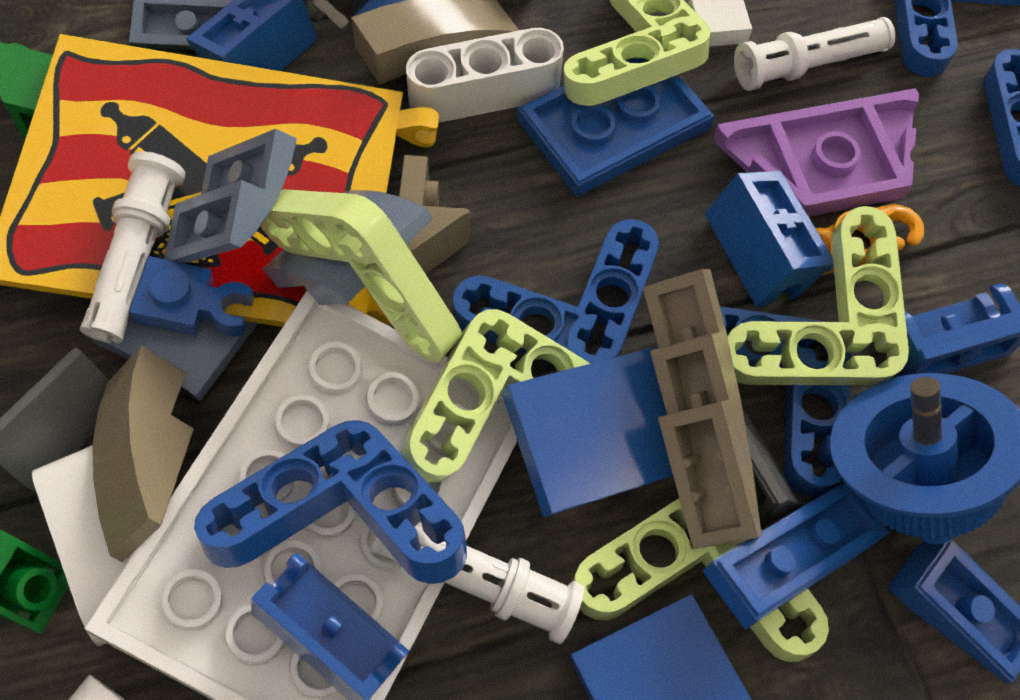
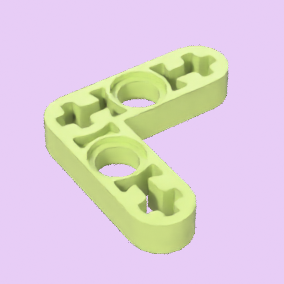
(669, 41)
(361, 233)
(856, 323)
(489, 375)
(629, 593)

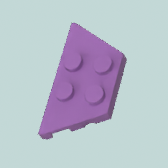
(832, 152)

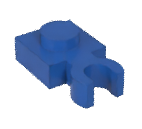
(182, 295)

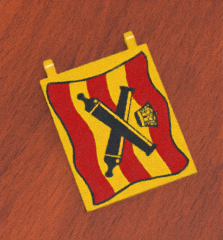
(126, 99)

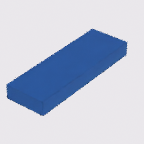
(794, 554)

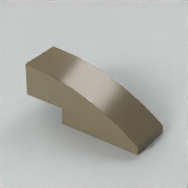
(399, 30)
(137, 450)

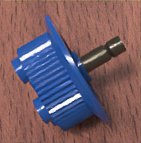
(929, 453)

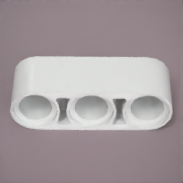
(485, 73)
(73, 520)

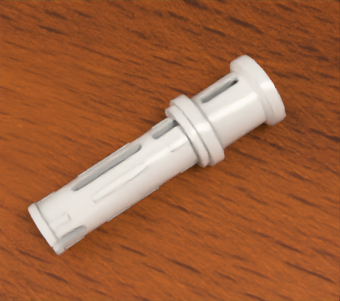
(793, 55)
(139, 221)
(514, 584)

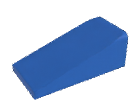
(963, 605)

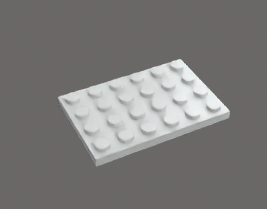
(197, 616)

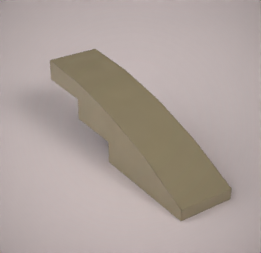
(703, 410)

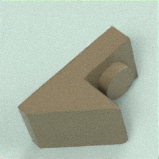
(449, 227)

